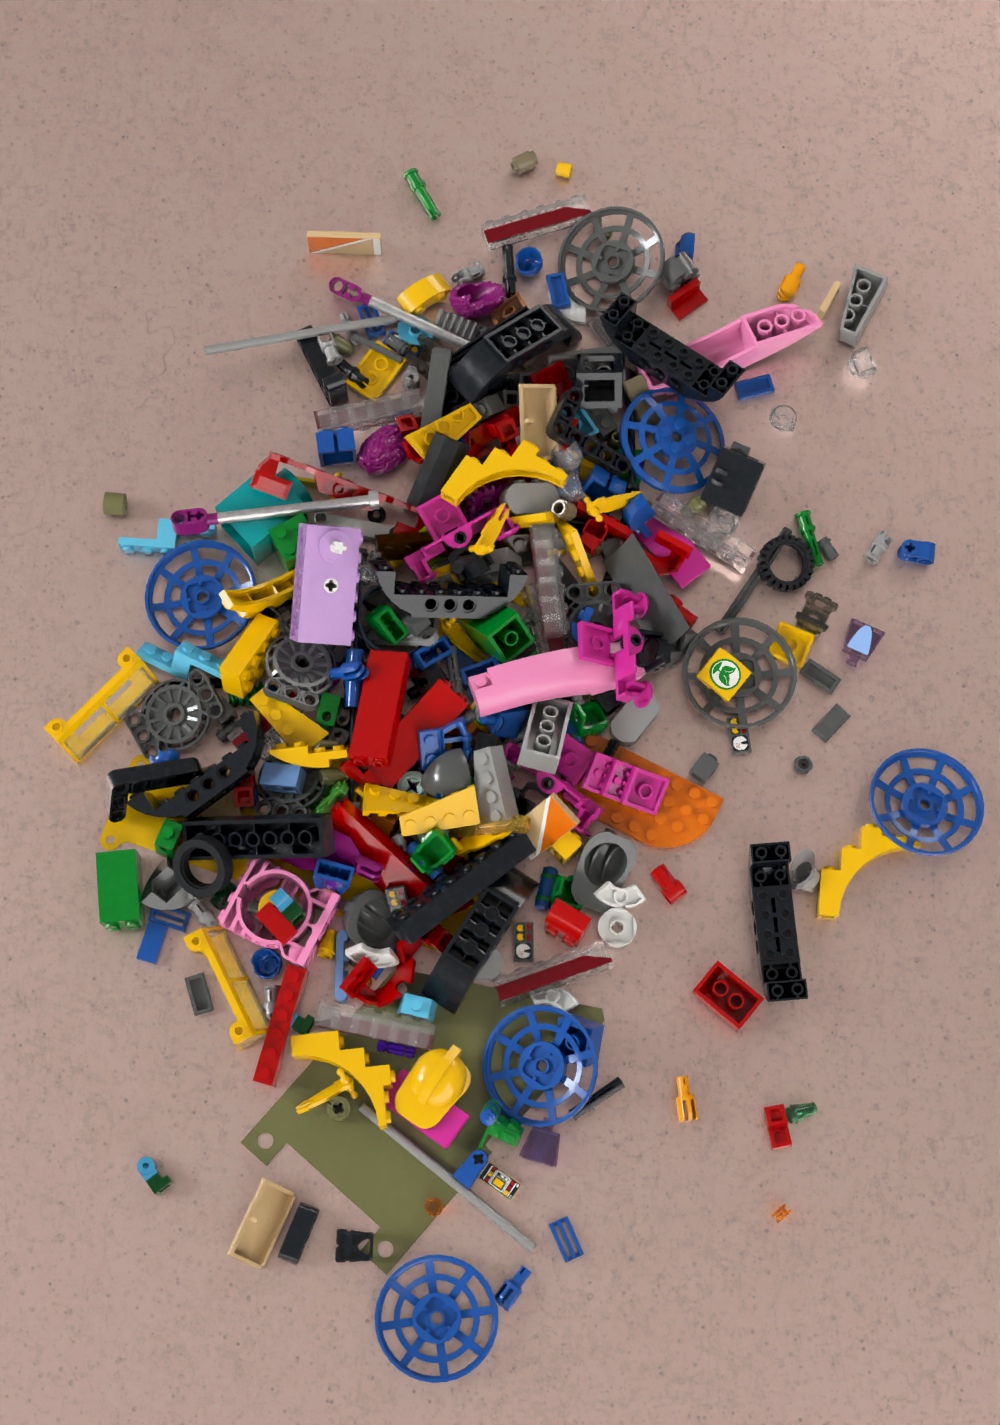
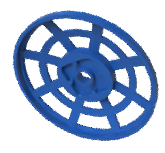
(666, 445)
(193, 589)
(932, 796)
(529, 1068)
(422, 1321)

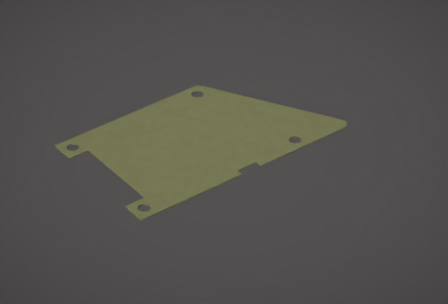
(369, 1163)

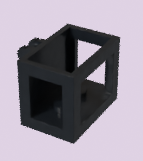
(600, 393)
(732, 481)

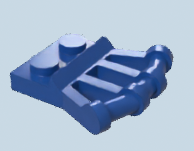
(432, 742)

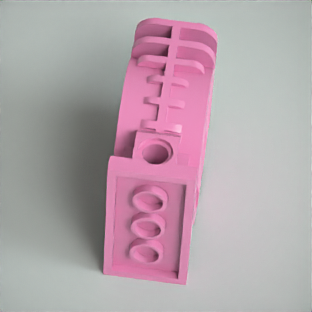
(264, 875)

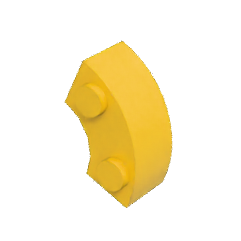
(424, 294)

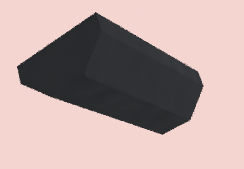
(437, 467)

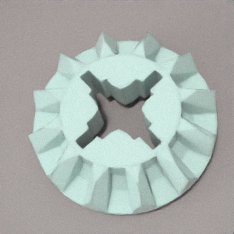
(414, 777)

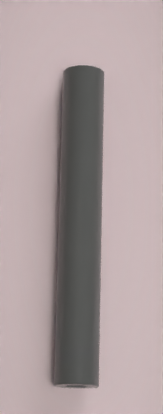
(374, 346)

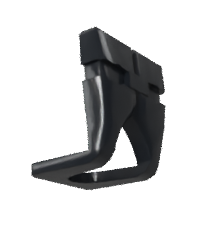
(347, 1246)

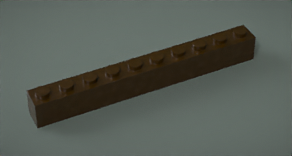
(401, 545)

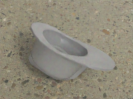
(803, 871)

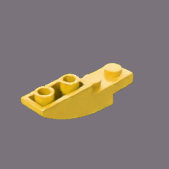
(302, 754)

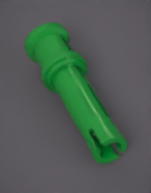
(418, 187)
(807, 530)

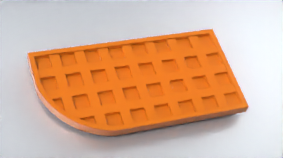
(682, 815)

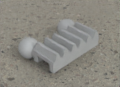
(456, 325)

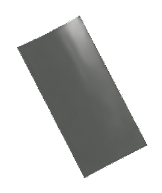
(635, 573)

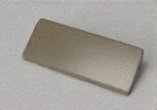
(634, 388)

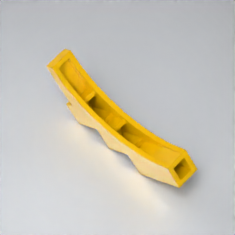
(499, 465)
(255, 599)
(834, 882)
(374, 1079)

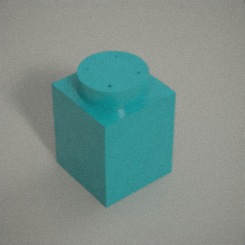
(254, 534)

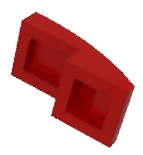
(408, 423)
(357, 775)
(245, 793)
(276, 923)
(777, 1127)

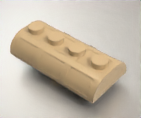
(535, 411)
(262, 1224)

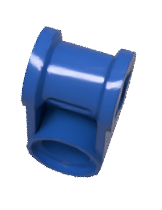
(919, 551)
(469, 1171)

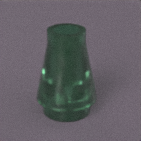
(219, 899)
(800, 1112)

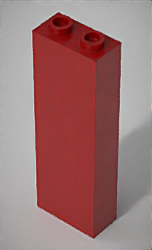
(380, 708)
(433, 710)
(379, 847)

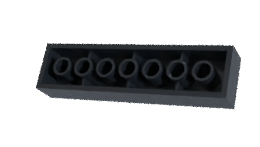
(265, 835)
(458, 886)

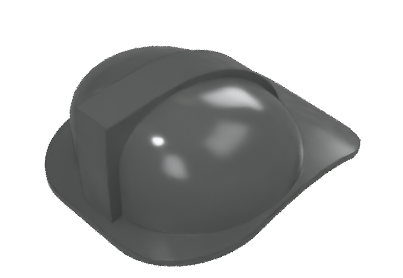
(602, 859)
(366, 918)

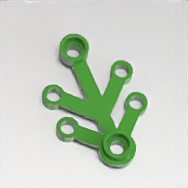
(338, 790)

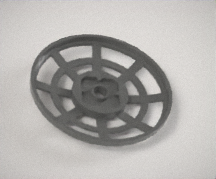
(607, 251)
(752, 683)

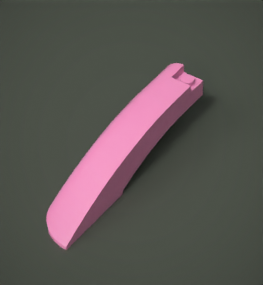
(750, 338)
(541, 679)

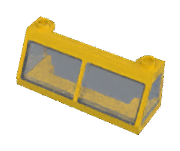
(105, 709)
(232, 976)

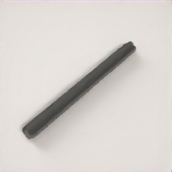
(750, 586)

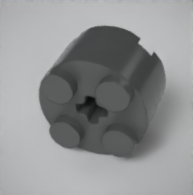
(678, 272)

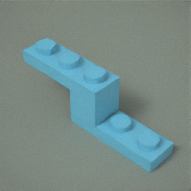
(165, 541)
(183, 661)

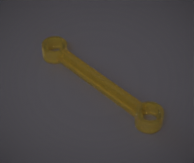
(517, 824)

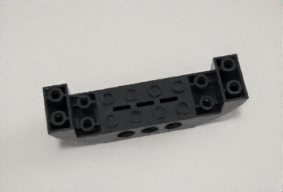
(510, 348)
(666, 356)
(450, 599)
(241, 768)
(775, 922)
(477, 938)

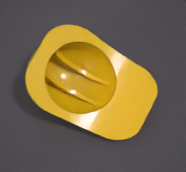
(432, 1087)

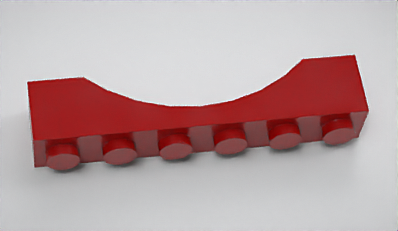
(279, 1026)

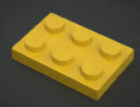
(379, 371)

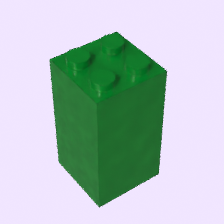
(285, 539)
(499, 634)
(120, 889)

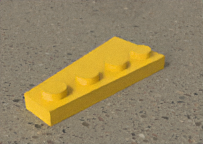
(452, 425)
(578, 555)
(288, 721)
(391, 801)
(450, 812)

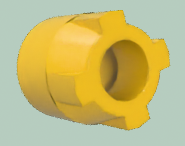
(564, 169)

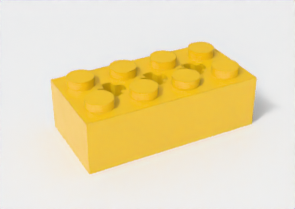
(247, 657)

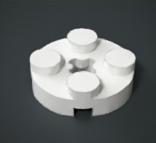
(608, 920)

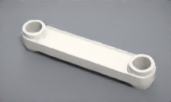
(368, 528)

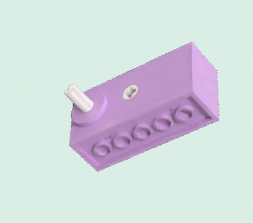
(320, 610)

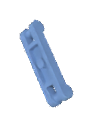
(340, 975)

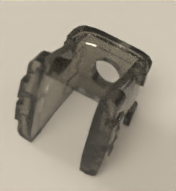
(426, 345)
(817, 606)

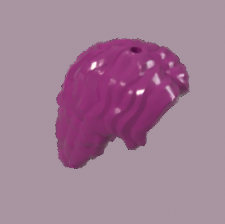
(476, 299)
(382, 451)

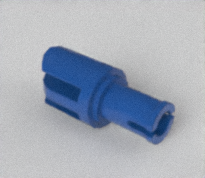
(350, 671)
(511, 1289)

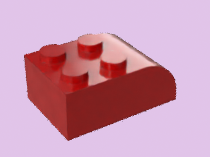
(566, 923)
(727, 996)

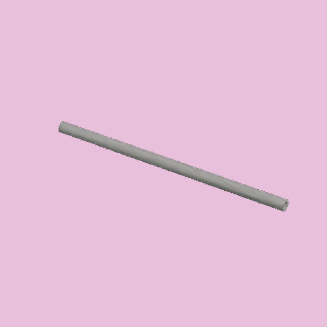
(299, 334)
(446, 1176)

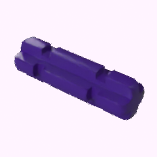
(396, 1049)

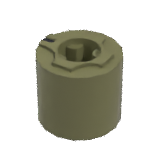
(115, 503)
(338, 1109)

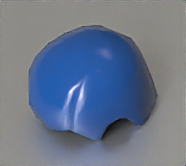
(529, 261)
(169, 755)
(266, 963)

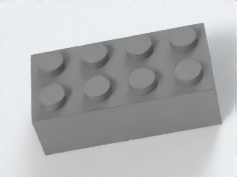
(545, 735)

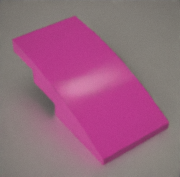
(689, 569)
(625, 783)
(444, 1131)

